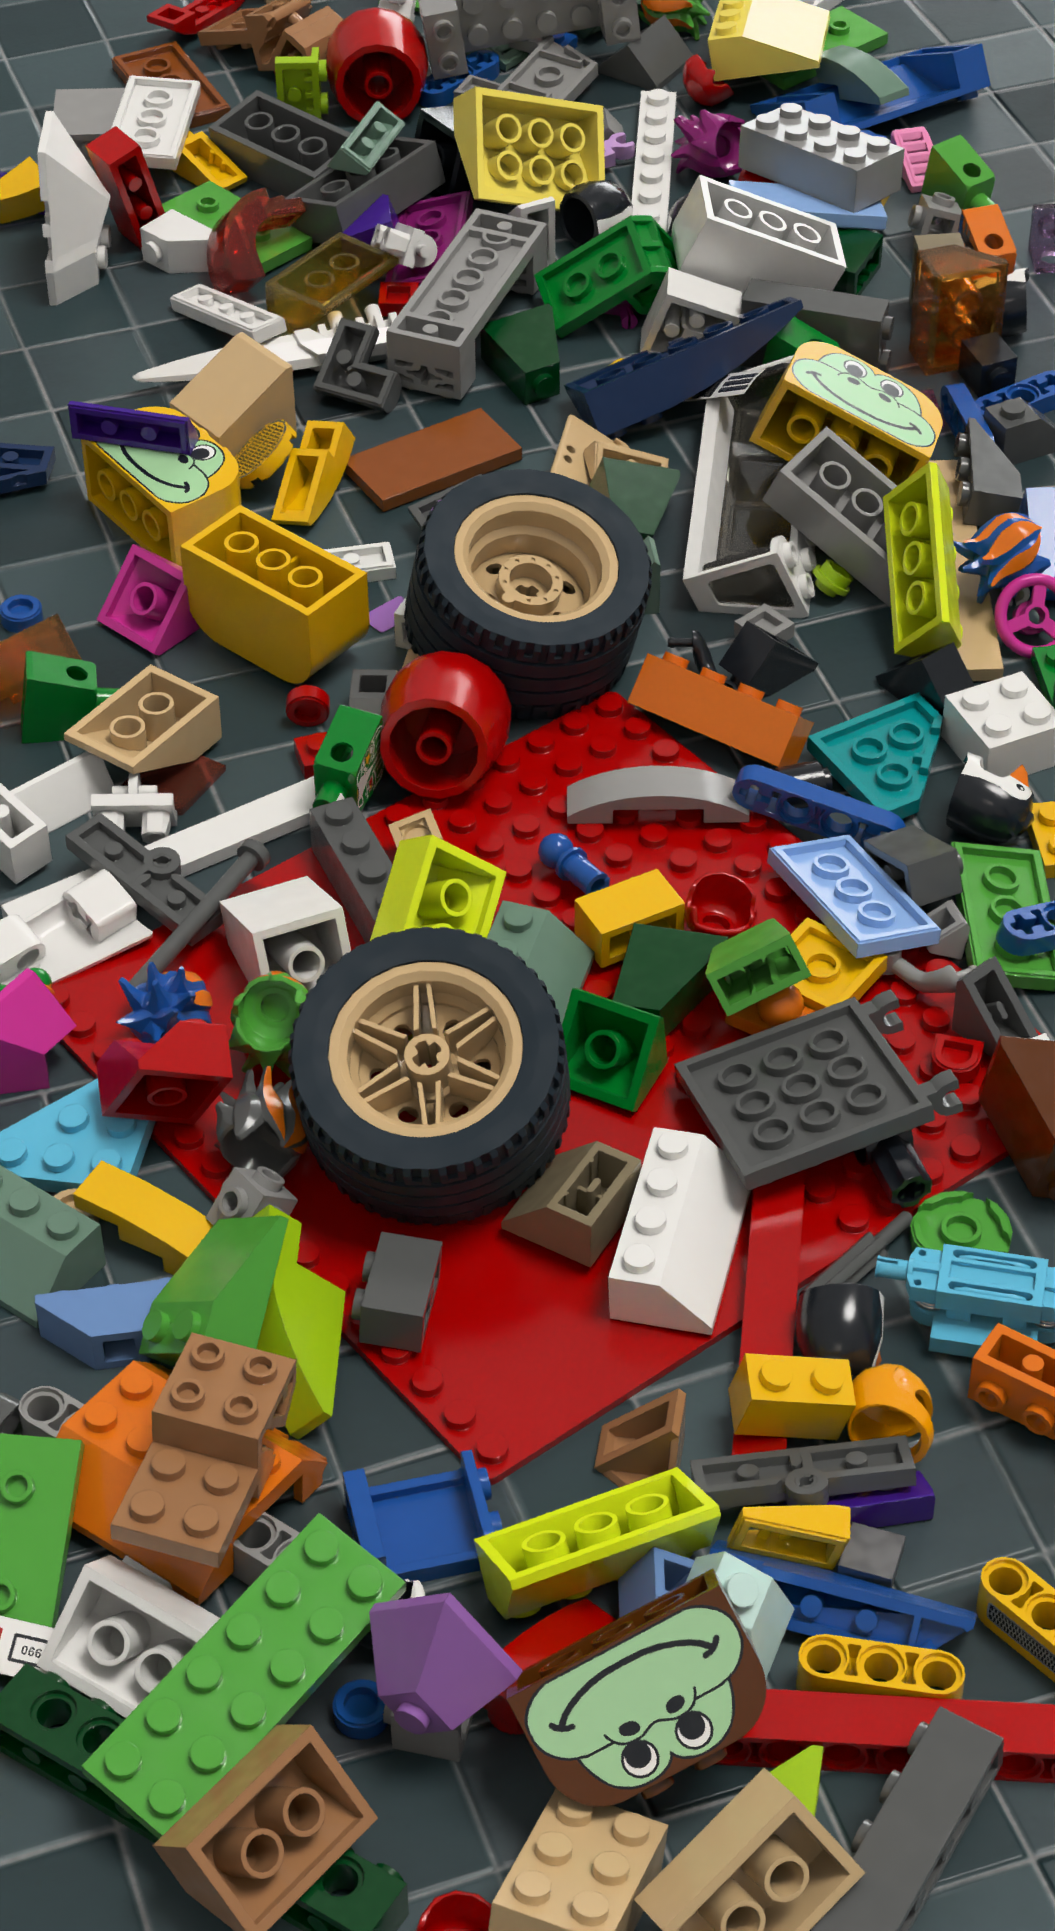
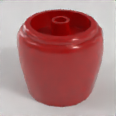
(375, 59)
(443, 723)

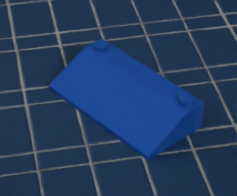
(929, 73)

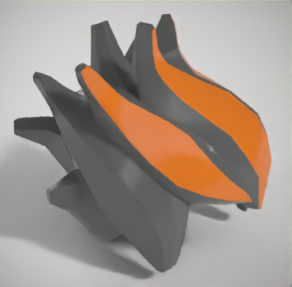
(261, 1126)

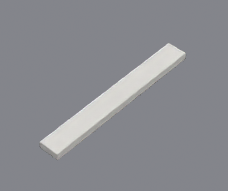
(205, 842)

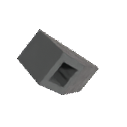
(986, 477)

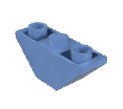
(100, 1322)

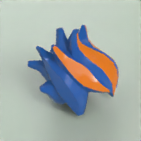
(1002, 552)
(164, 1002)

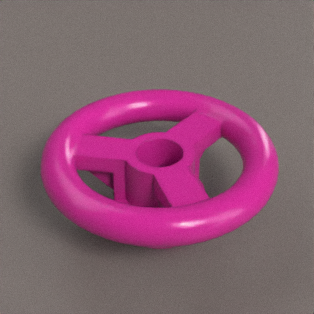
(1020, 617)

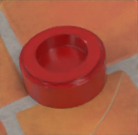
(307, 705)

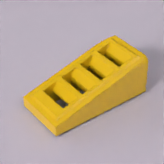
(794, 1533)

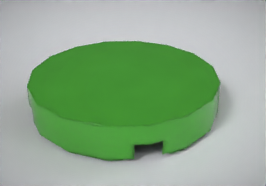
(960, 1221)

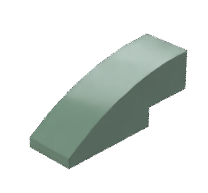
(859, 76)

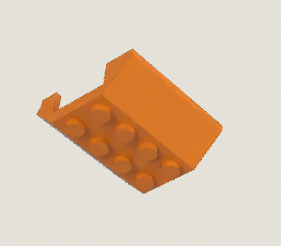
(116, 1438)

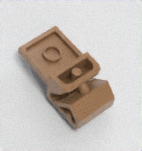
(274, 31)
(206, 1450)

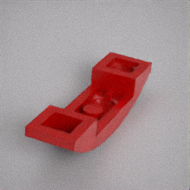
(194, 16)

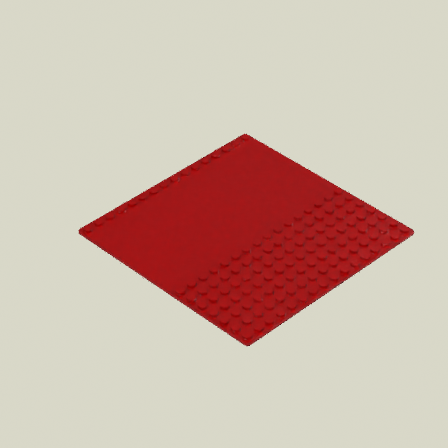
(516, 1331)

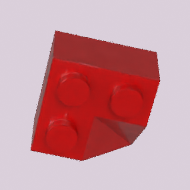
(166, 1079)

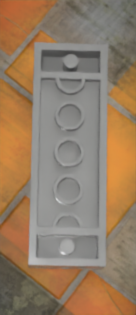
(473, 25)
(437, 328)

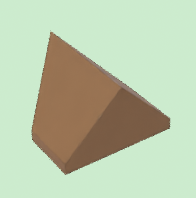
(643, 1440)

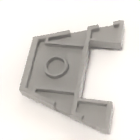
(545, 73)

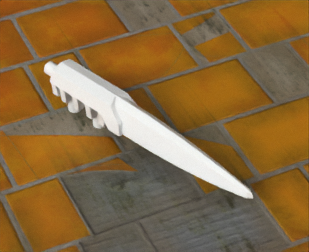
(301, 350)

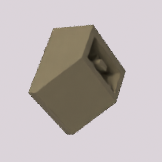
(577, 1202)

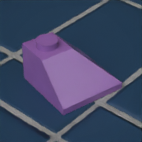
(435, 1662)

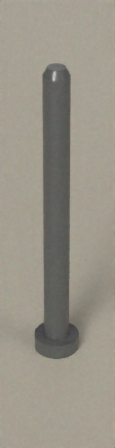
(251, 857)

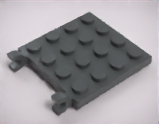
(811, 1090)

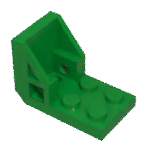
(610, 268)

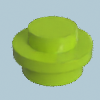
(832, 578)

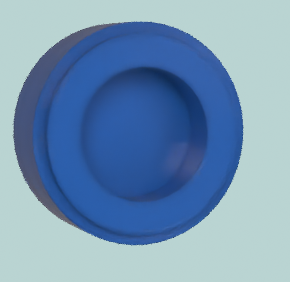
(20, 613)
(359, 1710)

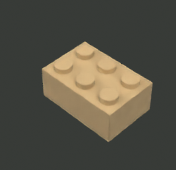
(753, 1868)
(580, 1870)

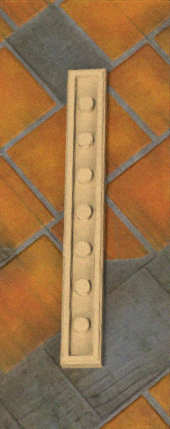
(979, 641)

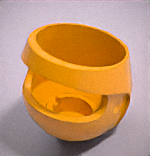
(896, 1398)

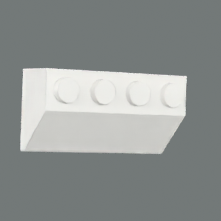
(678, 1235)
(121, 1634)

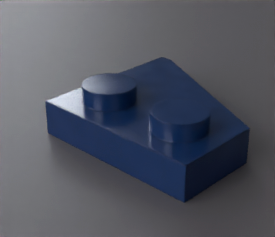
(24, 466)

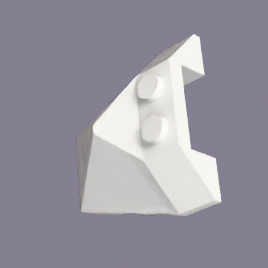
(73, 214)

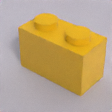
(608, 915)
(791, 1396)

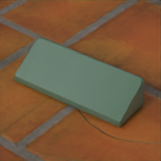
(368, 141)

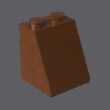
(1021, 1107)

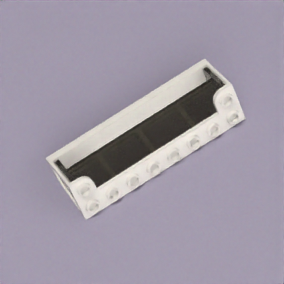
(738, 544)

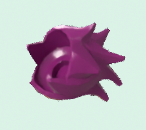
(709, 144)

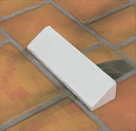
(65, 790)

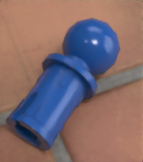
(571, 863)

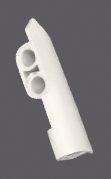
(73, 931)

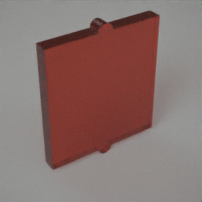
(185, 780)

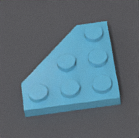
(69, 1139)

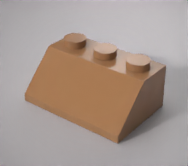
(266, 1829)

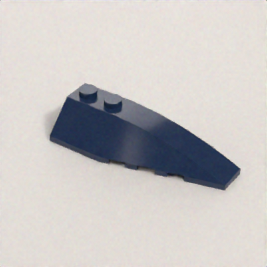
(653, 382)

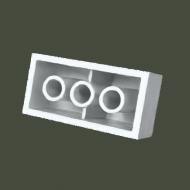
(742, 236)

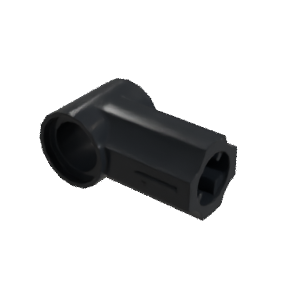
(897, 1168)

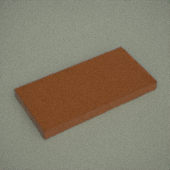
(173, 63)
(432, 459)

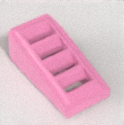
(917, 150)

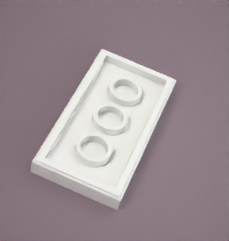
(158, 116)

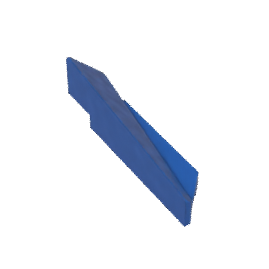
(857, 1608)

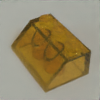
(325, 280)

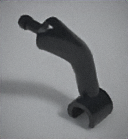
(699, 651)

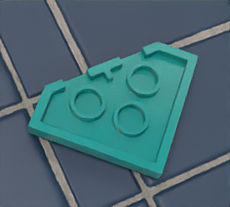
(883, 753)

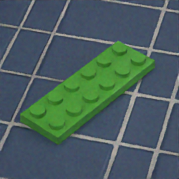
(243, 1676)

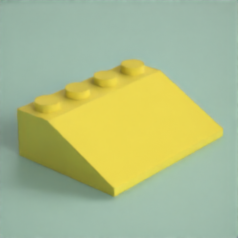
(766, 37)
(527, 145)

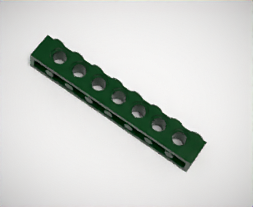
(41, 1700)

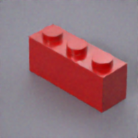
(128, 181)

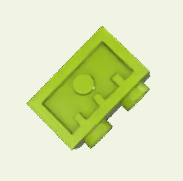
(300, 82)

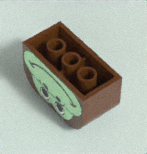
(643, 1696)

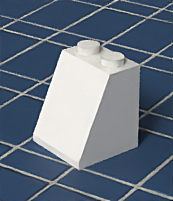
(286, 930)

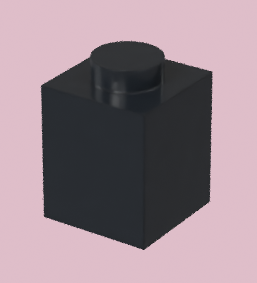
(987, 363)

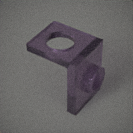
(1042, 237)

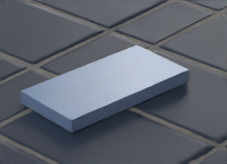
(871, 217)
(853, 896)

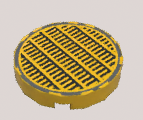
(264, 452)

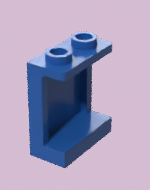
(423, 1523)

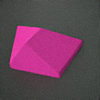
(149, 602)
(29, 1028)

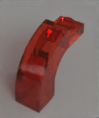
(232, 246)

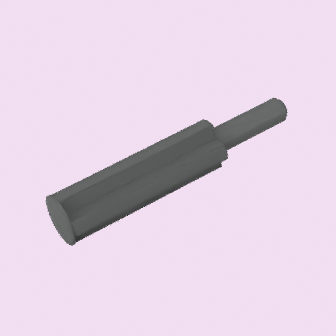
(862, 1255)

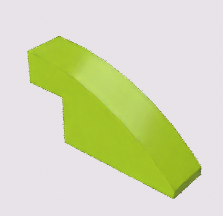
(305, 1325)

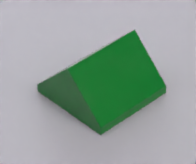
(612, 1049)

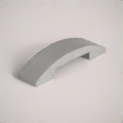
(653, 789)

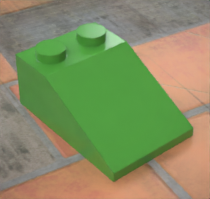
(217, 1289)

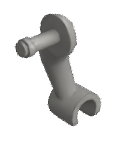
(936, 981)

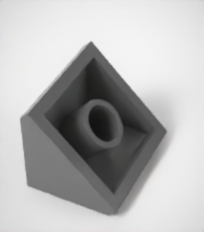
(651, 60)

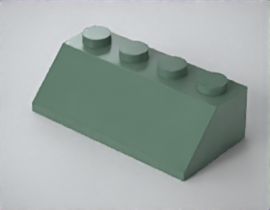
(545, 946)
(42, 1246)

